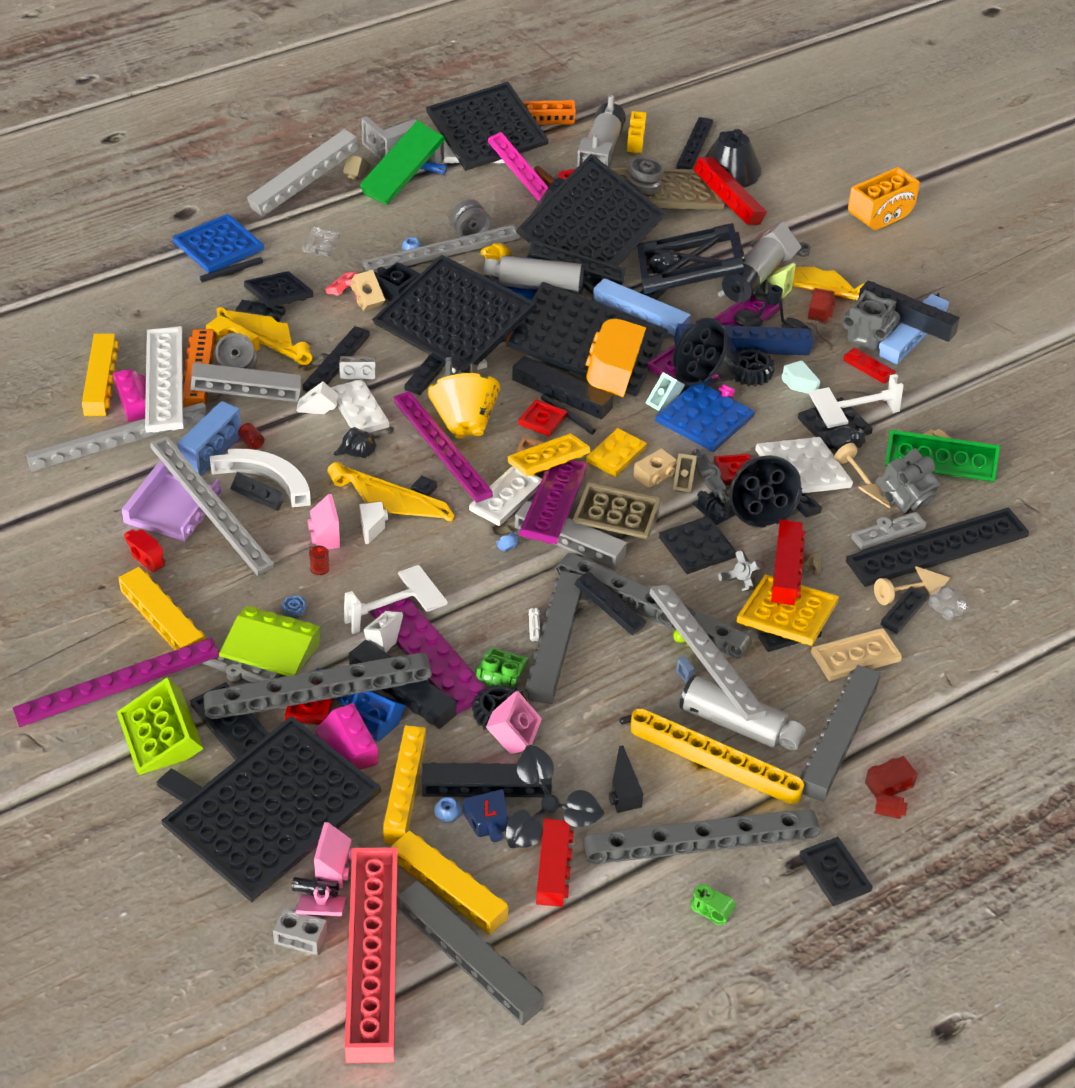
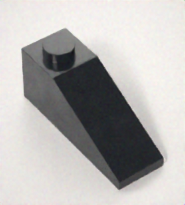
(626, 790)

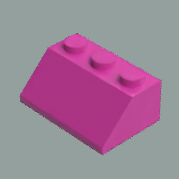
(131, 393)
(349, 736)

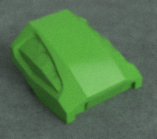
(500, 668)

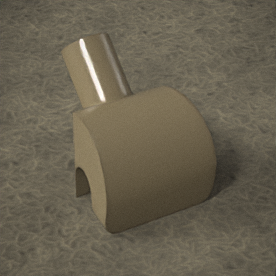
(812, 562)

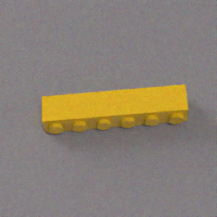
(100, 375)
(159, 609)
(404, 784)
(451, 883)

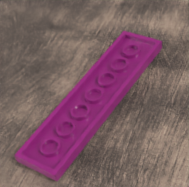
(553, 502)
(448, 669)

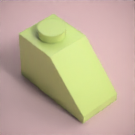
(784, 278)

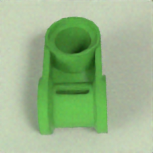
(712, 906)

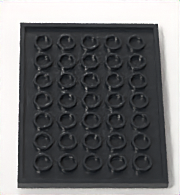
(593, 216)
(454, 313)
(565, 327)
(270, 807)

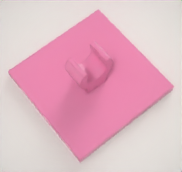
(321, 904)

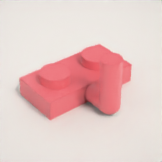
(340, 284)

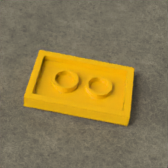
(616, 452)

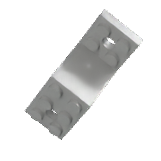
(382, 141)

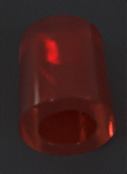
(251, 436)
(319, 560)
(890, 806)

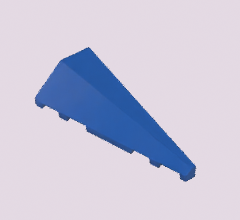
(377, 711)

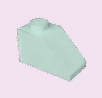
(800, 377)
(664, 392)

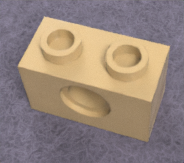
(368, 281)
(655, 468)

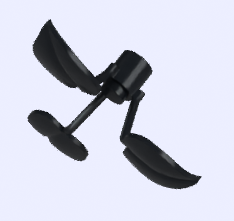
(768, 294)
(581, 805)

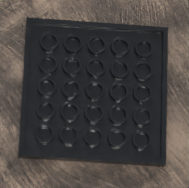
(476, 116)

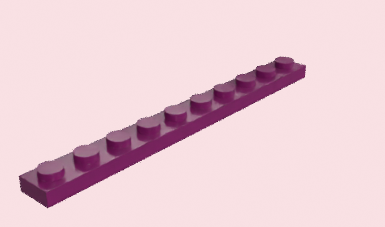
(443, 447)
(115, 682)

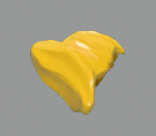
(496, 251)

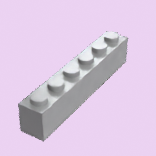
(245, 382)
(585, 541)

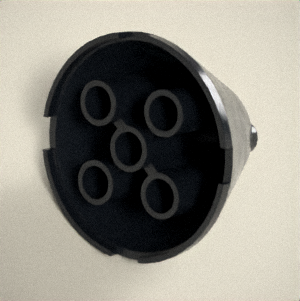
(736, 156)
(705, 354)
(765, 490)

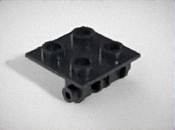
(713, 507)

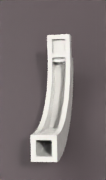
(268, 466)

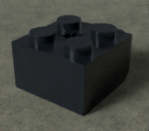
(394, 279)

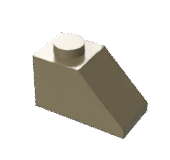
(355, 167)
(685, 472)

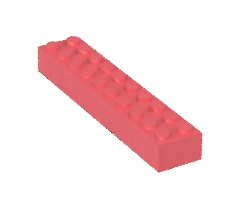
(372, 956)

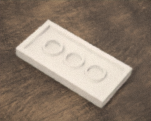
(360, 406)
(509, 495)

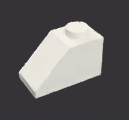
(318, 400)
(372, 520)
(384, 630)

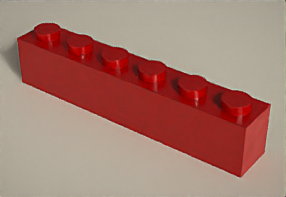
(729, 190)
(788, 562)

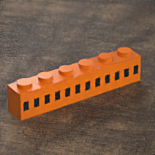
(552, 111)
(199, 351)

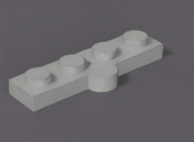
(887, 530)
(238, 670)

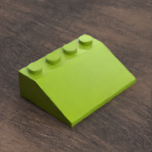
(271, 641)
(159, 728)

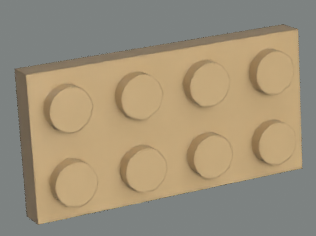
(866, 649)

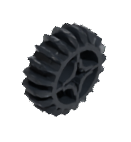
(754, 367)
(490, 699)

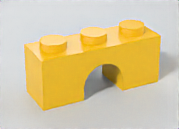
(636, 132)
(224, 326)

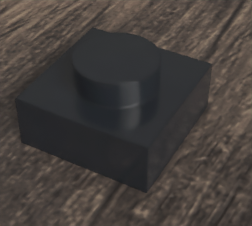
(424, 486)

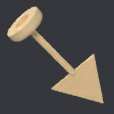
(846, 454)
(885, 591)

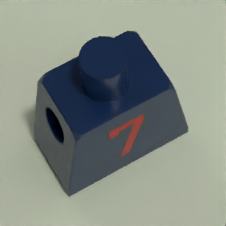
(487, 814)

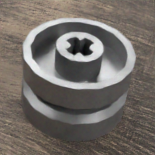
(645, 175)
(470, 218)
(238, 345)

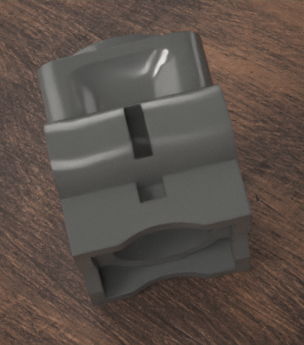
(870, 320)
(909, 482)

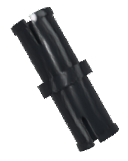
(309, 886)

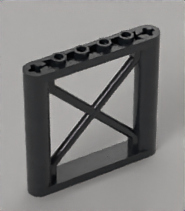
(709, 270)

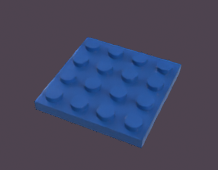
(218, 243)
(705, 416)

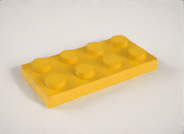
(548, 454)

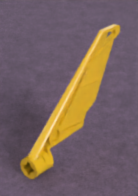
(830, 280)
(271, 334)
(393, 497)

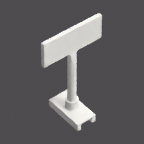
(831, 409)
(419, 586)

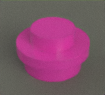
(727, 391)

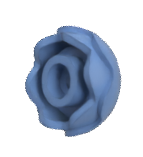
(411, 243)
(508, 542)
(294, 606)
(447, 809)

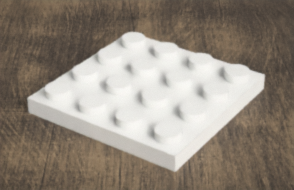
(812, 460)

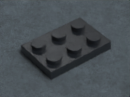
(835, 871)

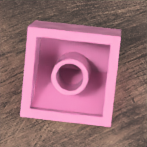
(324, 524)
(514, 723)
(333, 856)

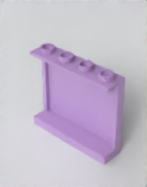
(165, 505)

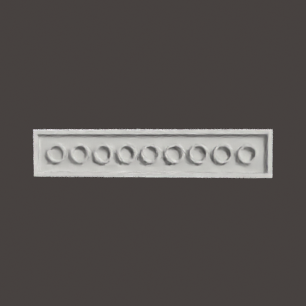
(164, 379)

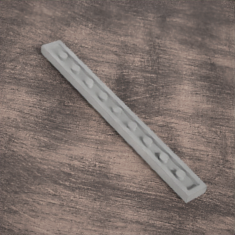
(446, 248)
(104, 440)
(212, 506)
(708, 653)

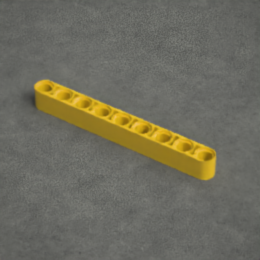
(717, 756)

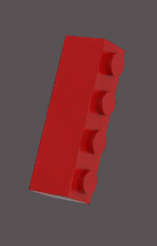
(553, 863)

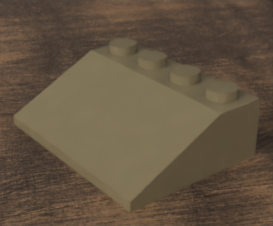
(618, 510)

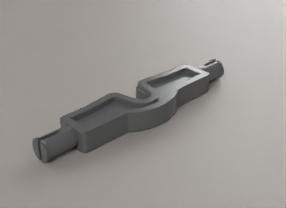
(714, 478)

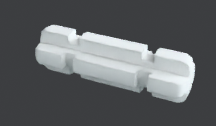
(534, 624)

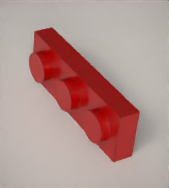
(868, 365)

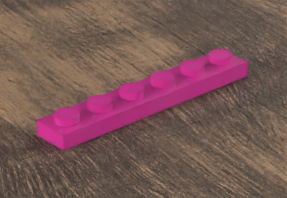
(518, 165)

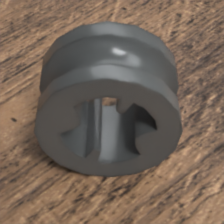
(804, 250)

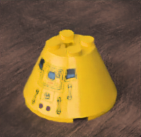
(465, 402)

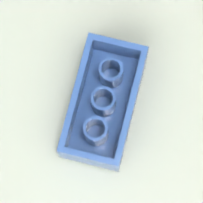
(211, 436)

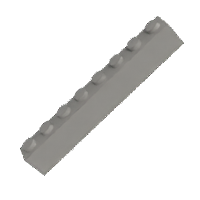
(303, 172)

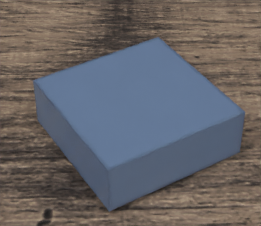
(685, 669)

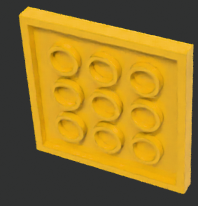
(796, 622)

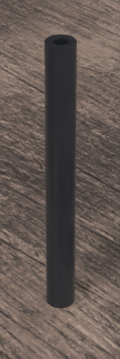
(231, 269)
(570, 415)

